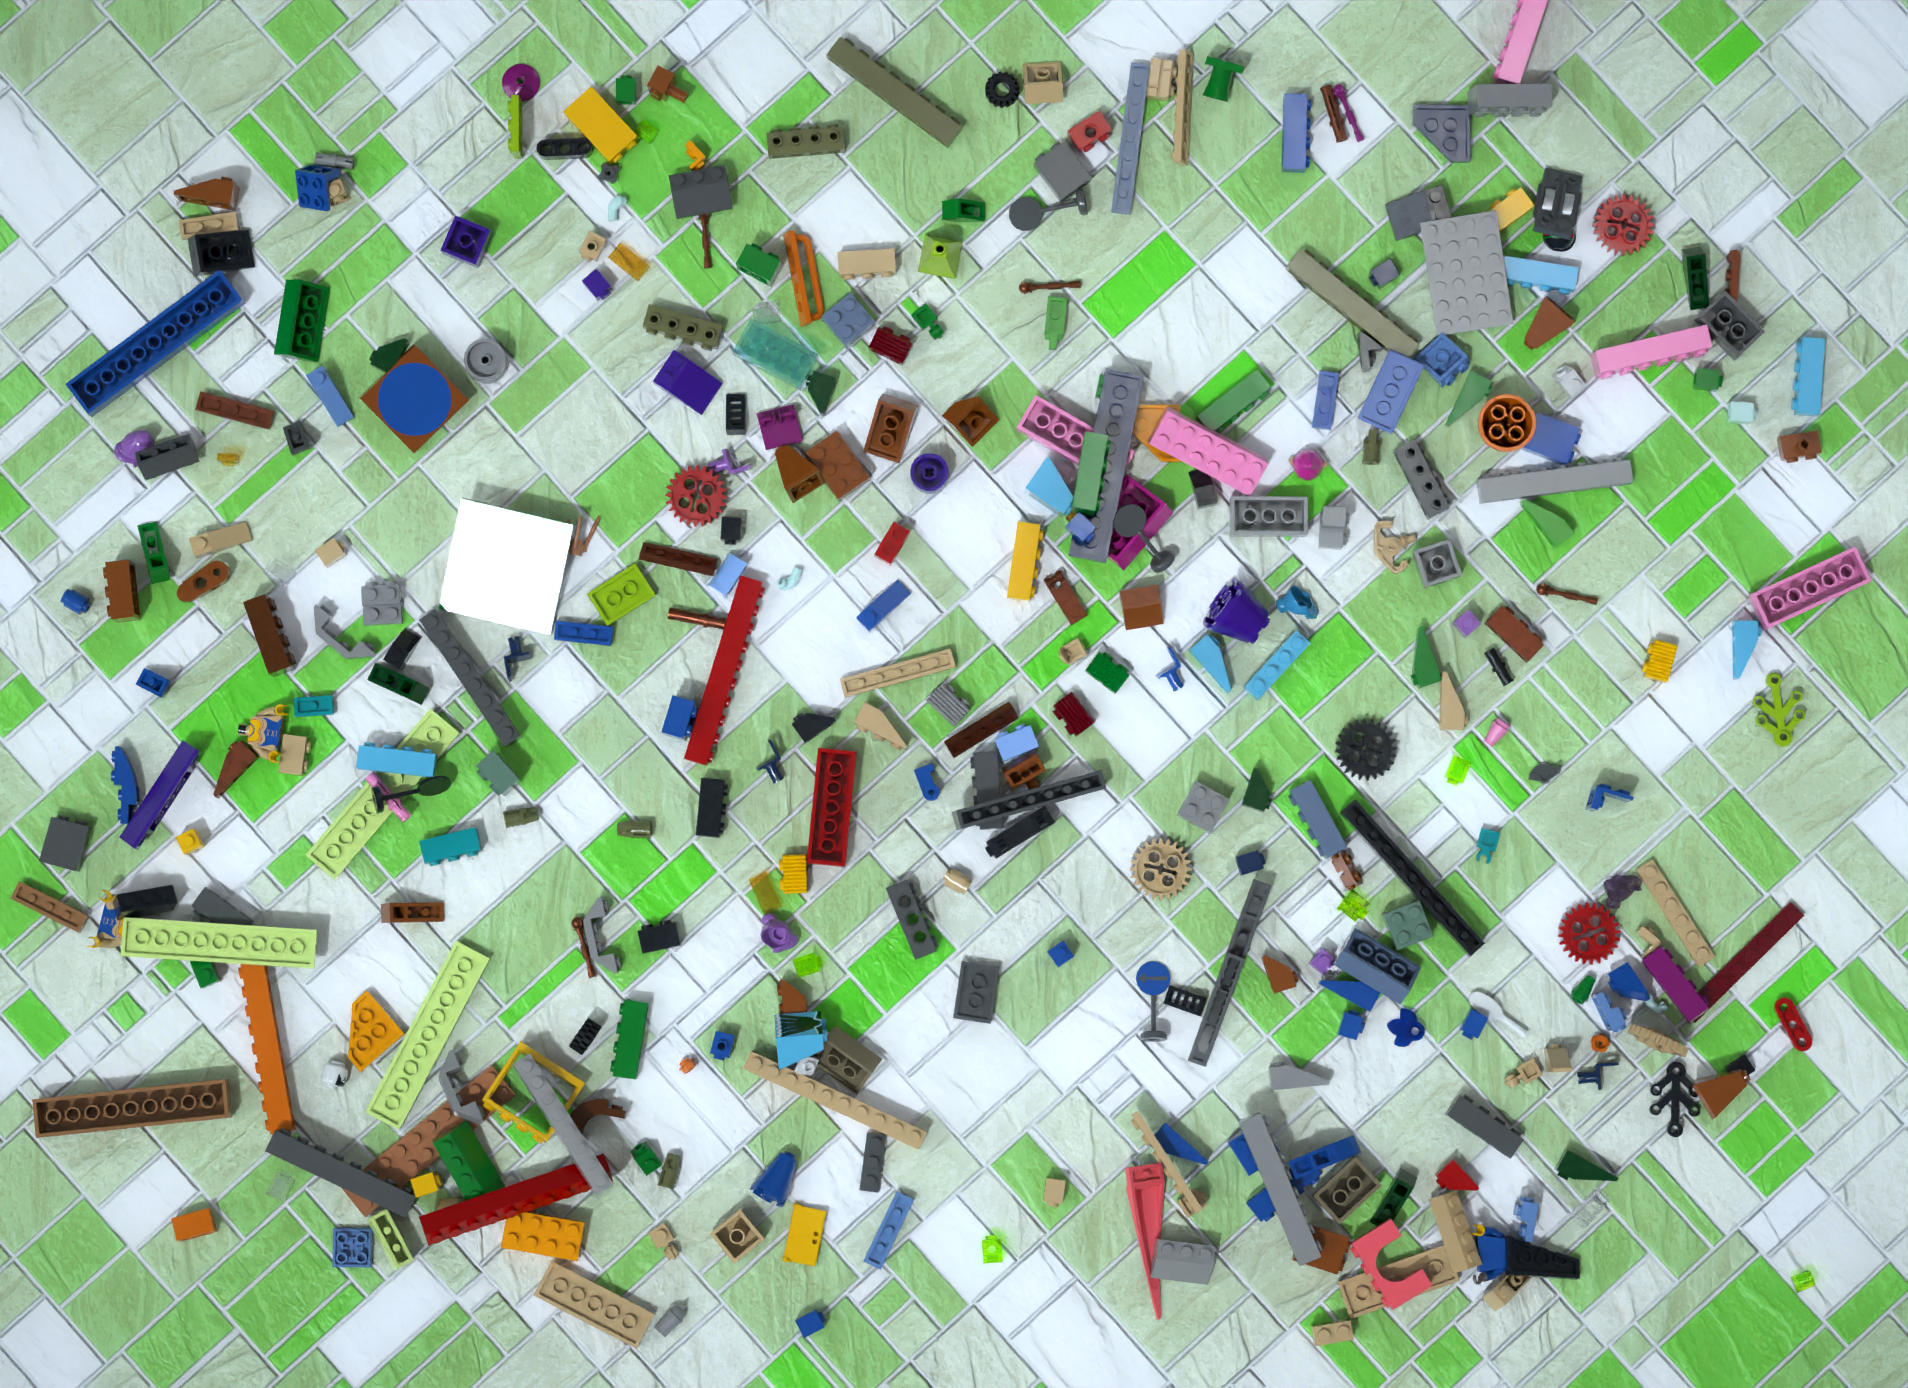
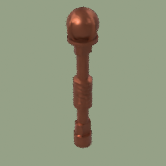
(705, 240)
(1025, 287)
(1543, 589)
(577, 924)

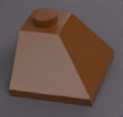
(970, 419)

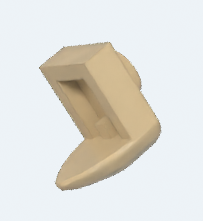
(1073, 652)
(1648, 935)

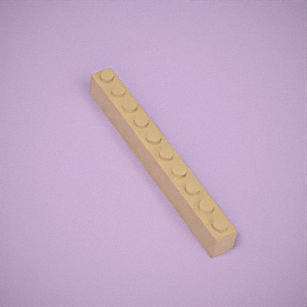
(835, 1100)

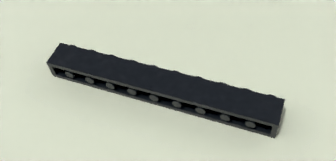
(1412, 878)

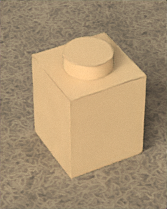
(331, 552)
(1054, 1192)

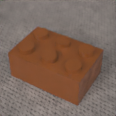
(838, 466)
(122, 591)

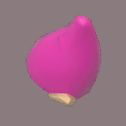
(1308, 464)

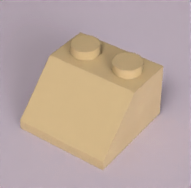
(1043, 82)

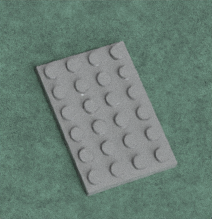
(1466, 272)

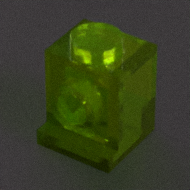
(1354, 906)
(995, 1257)

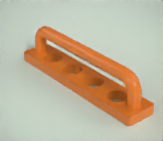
(791, 240)

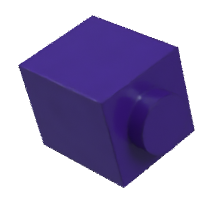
(597, 285)

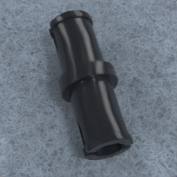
(1498, 666)

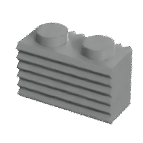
(948, 704)

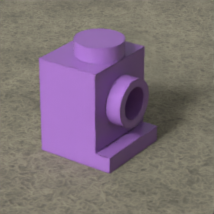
(1322, 962)

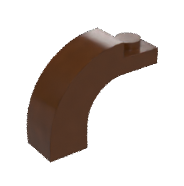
(592, 1108)

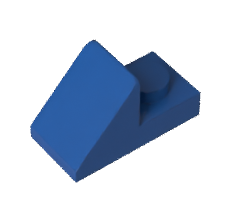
(153, 682)

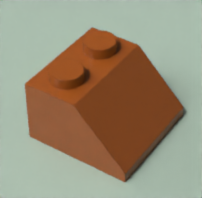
(1141, 607)

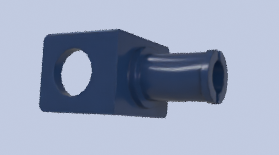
(515, 656)
(771, 766)
(1594, 1076)

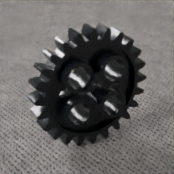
(1362, 767)

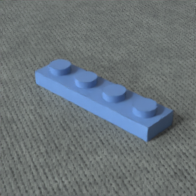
(888, 1230)

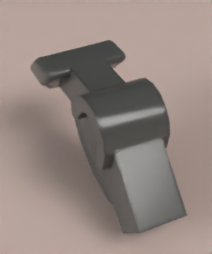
(1544, 772)

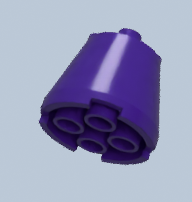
(1237, 613)

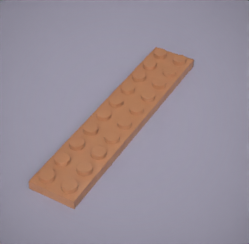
(416, 1149)

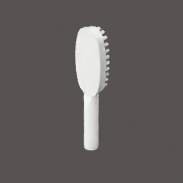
(1488, 1007)

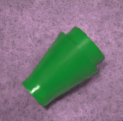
(1582, 991)

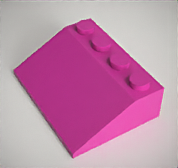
(1125, 549)

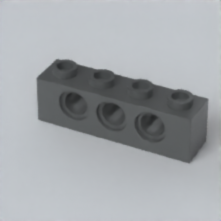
(895, 893)

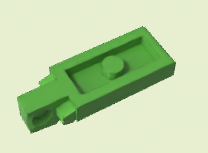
(1055, 320)

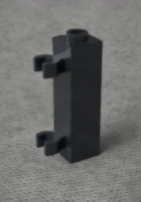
(1019, 833)

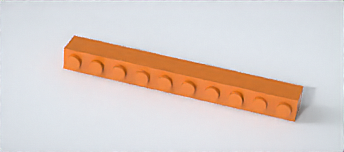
(267, 1047)

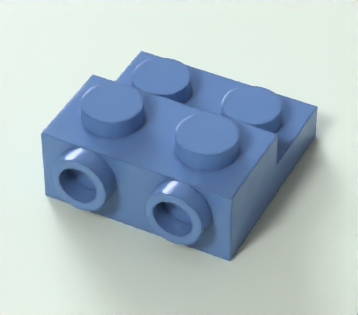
(1443, 360)
(1612, 1017)
(1526, 1211)

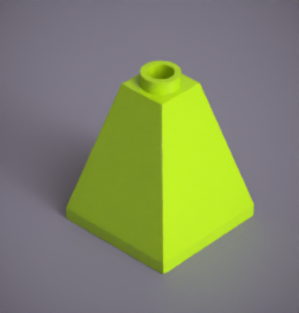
(943, 263)

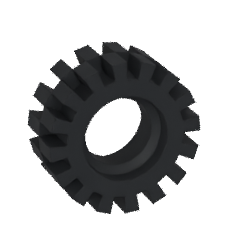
(1002, 78)
(585, 1036)

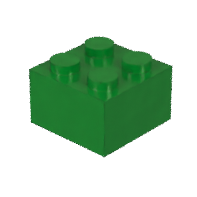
(759, 264)

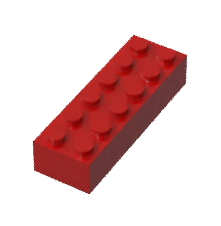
(831, 807)

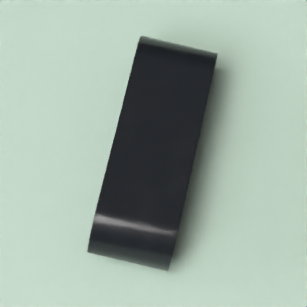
(573, 153)

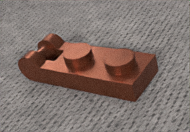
(1732, 274)
(1065, 598)

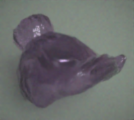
(1620, 888)

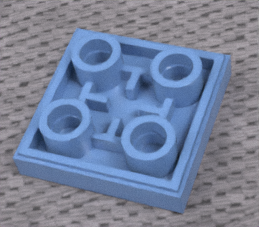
(352, 1247)

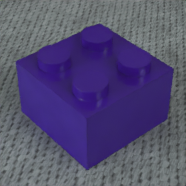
(466, 241)

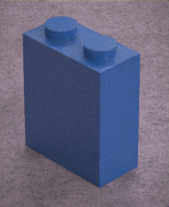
(1553, 440)

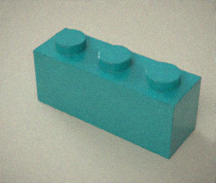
(451, 846)

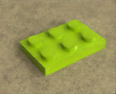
(515, 126)
(621, 594)

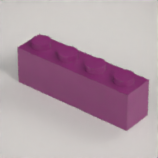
(1675, 985)

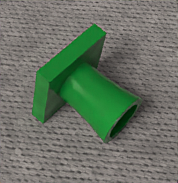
(1220, 78)

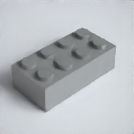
(1509, 99)
(1268, 516)

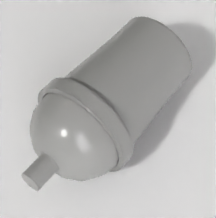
(670, 1320)

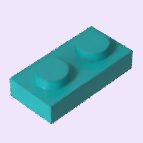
(313, 706)

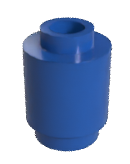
(75, 601)

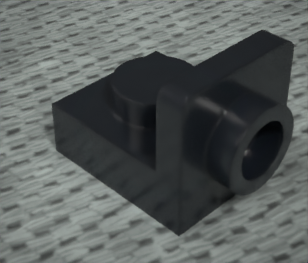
(1740, 1063)

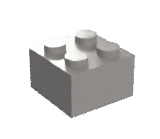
(1436, 564)
(1202, 807)

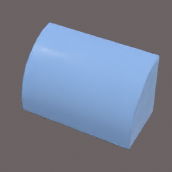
(728, 575)

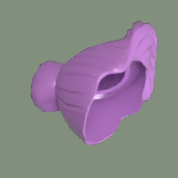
(132, 443)
(777, 934)

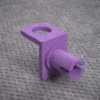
(726, 463)

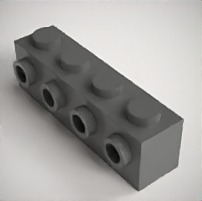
(1421, 479)

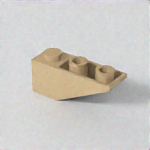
(875, 721)
(1504, 1290)

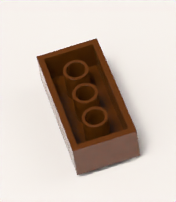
(269, 636)

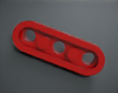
(1799, 1030)

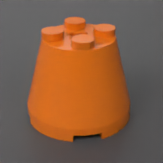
(1515, 415)

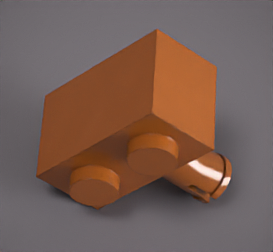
(663, 85)
(1799, 446)
(1024, 771)

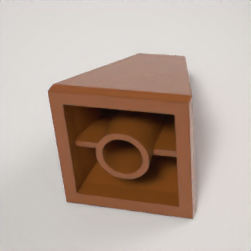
(1547, 323)
(797, 473)
(1720, 1089)

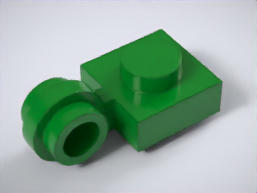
(925, 318)

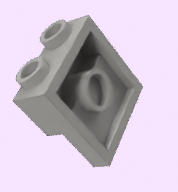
(381, 603)

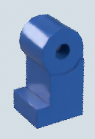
(925, 781)

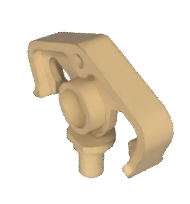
(1388, 547)

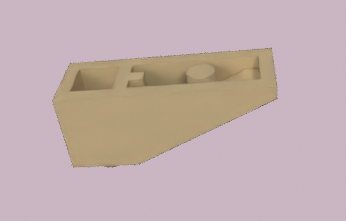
(220, 540)
(1451, 713)
(1557, 1059)

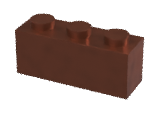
(1514, 633)

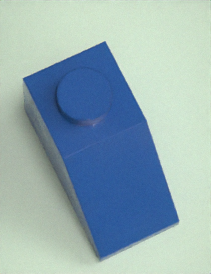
(1627, 983)

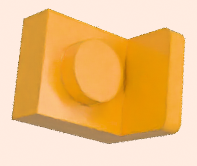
(694, 153)

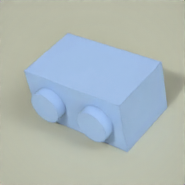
(1016, 743)

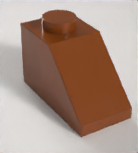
(1279, 975)

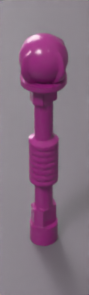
(1340, 92)

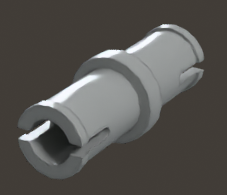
(334, 161)

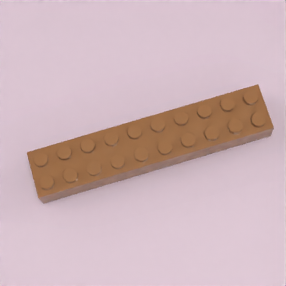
(132, 1108)

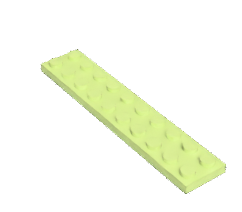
(359, 818)
(219, 943)
(427, 1035)

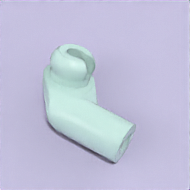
(790, 582)
(1657, 1008)

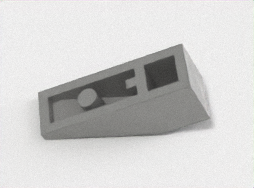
(1290, 1077)

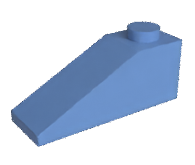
(330, 396)

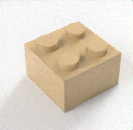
(737, 1236)

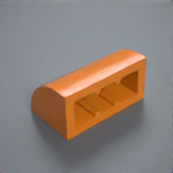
(194, 1225)

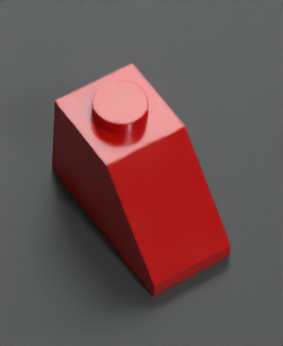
(1454, 1178)

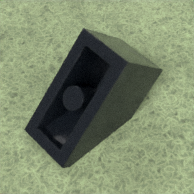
(1202, 489)
(402, 649)
(811, 725)

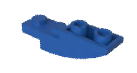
(125, 776)
(1323, 1157)

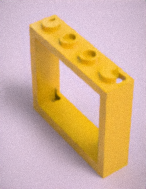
(547, 1065)

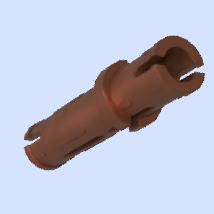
(1340, 134)
(705, 620)

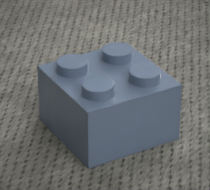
(848, 320)

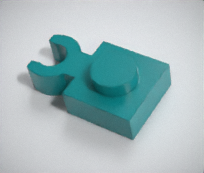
(1487, 842)

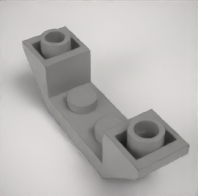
(322, 618)
(599, 910)
(470, 1111)

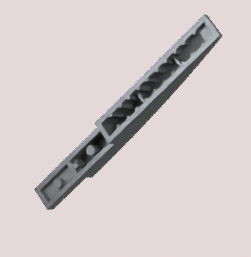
(1229, 972)

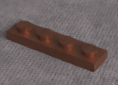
(235, 410)
(678, 559)
(981, 729)

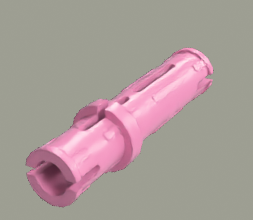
(393, 804)

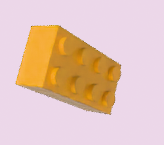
(544, 1235)

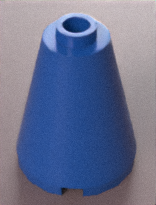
(776, 1179)

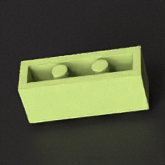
(390, 1239)

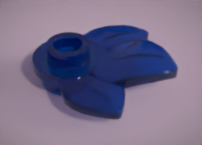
(1403, 1026)

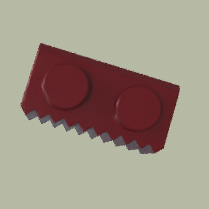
(891, 345)
(1073, 714)

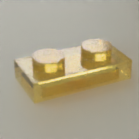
(628, 262)
(765, 893)

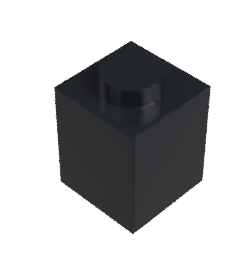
(731, 530)

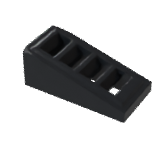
(735, 430)
(1199, 1012)

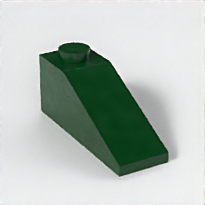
(1695, 277)
(398, 683)
(1578, 1168)
(1394, 1197)

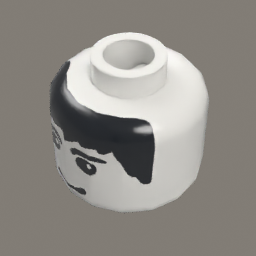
(334, 1075)

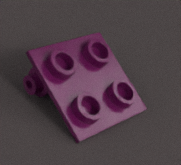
(779, 427)

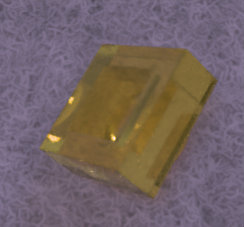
(227, 459)

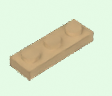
(208, 224)

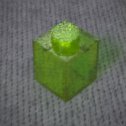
(1456, 770)
(807, 965)

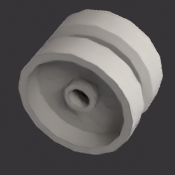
(474, 361)

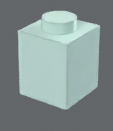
(1741, 412)

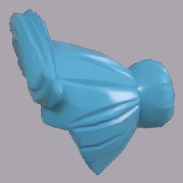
(1298, 603)

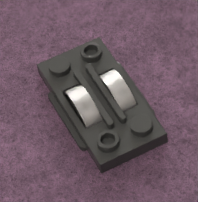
(1557, 203)

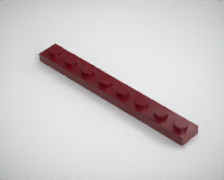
(1750, 954)

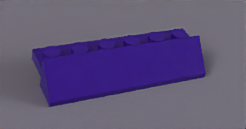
(161, 795)

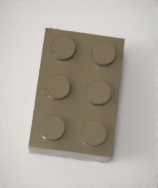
(1346, 1190)

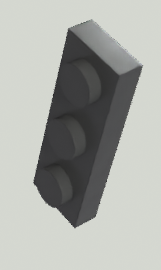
(872, 1162)

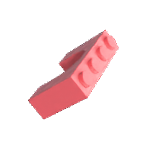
(1394, 1292)

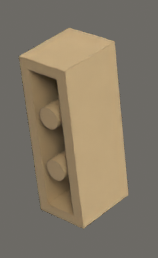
(866, 263)

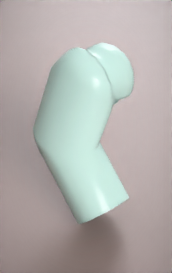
(614, 205)

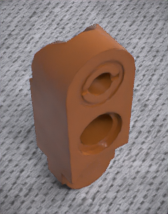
(189, 589)

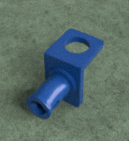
(1170, 673)

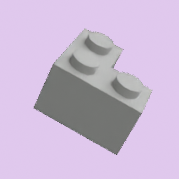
(1332, 528)

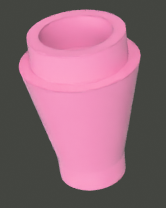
(1496, 732)

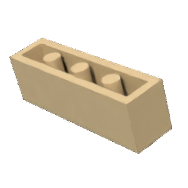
(1455, 1232)

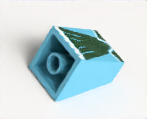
(1050, 489)
(799, 1036)

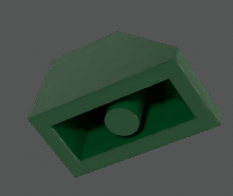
(388, 354)
(820, 389)
(1257, 793)

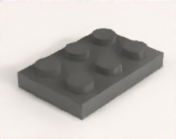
(976, 992)

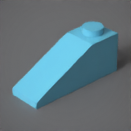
(1744, 640)
(1210, 657)

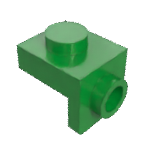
(646, 1157)

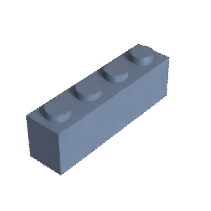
(1317, 819)

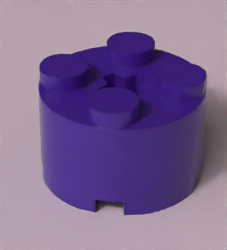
(929, 462)

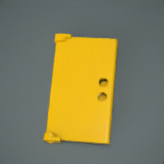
(804, 1235)

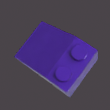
(687, 382)

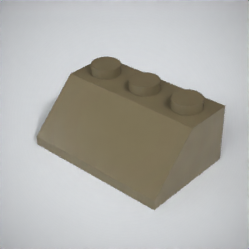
(847, 1060)

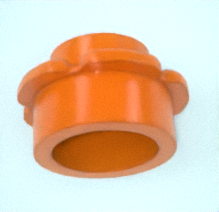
(1605, 1043)
(687, 1065)

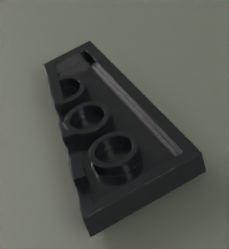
(1536, 1261)

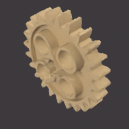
(1156, 886)
(1658, 1040)

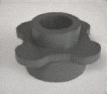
(608, 168)

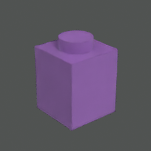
(1466, 623)

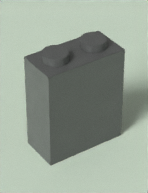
(1062, 171)
(65, 843)

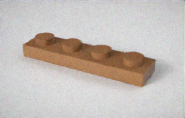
(49, 907)

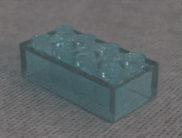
(775, 354)

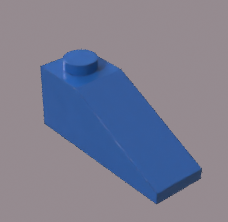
(882, 606)
(1355, 992)
(1175, 1145)

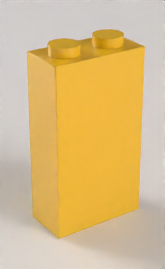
(601, 126)

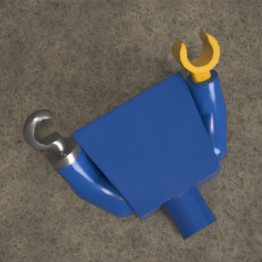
(1491, 1250)

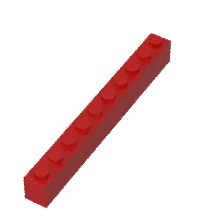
(723, 671)
(506, 1202)

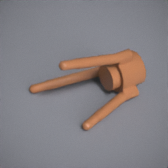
(576, 546)

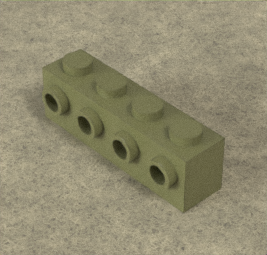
(805, 142)
(682, 327)

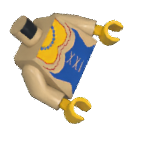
(265, 732)
(110, 929)

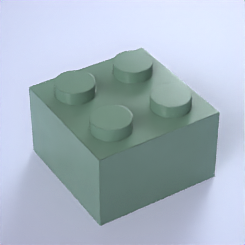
(498, 773)
(1407, 925)

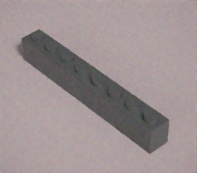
(470, 678)
(1028, 800)
(341, 1173)

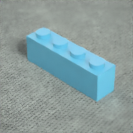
(1540, 274)
(1809, 376)
(1276, 665)
(396, 761)

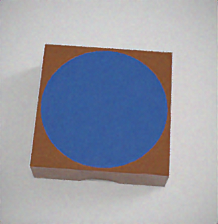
(414, 398)

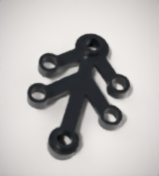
(1674, 1095)

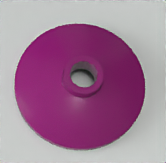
(528, 88)

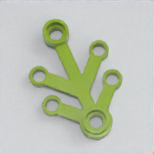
(1778, 712)

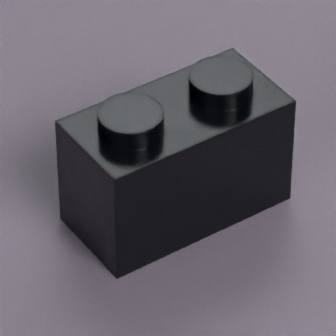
(659, 937)

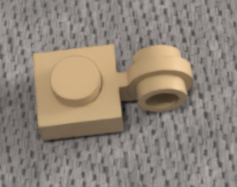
(1527, 1072)
(661, 1237)

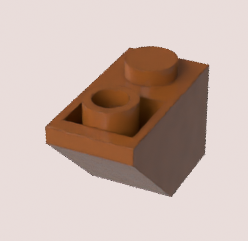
(792, 999)

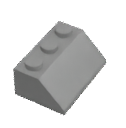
(1182, 1261)

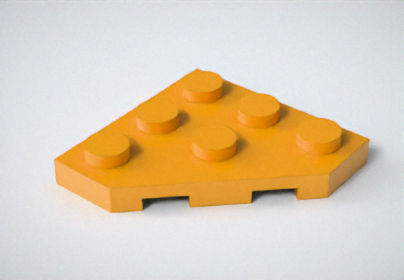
(1145, 422)
(370, 1031)

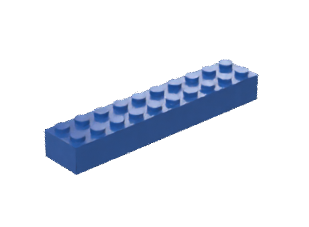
(155, 343)

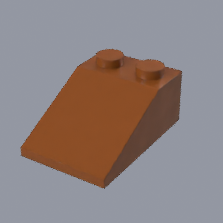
(215, 193)
(890, 427)

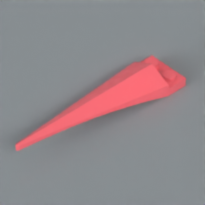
(1145, 1198)

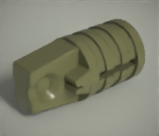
(1371, 449)
(520, 816)
(635, 829)
(669, 1171)

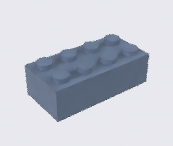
(1377, 966)

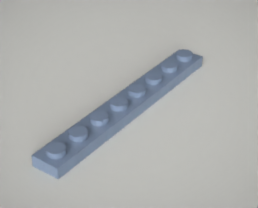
(1130, 138)

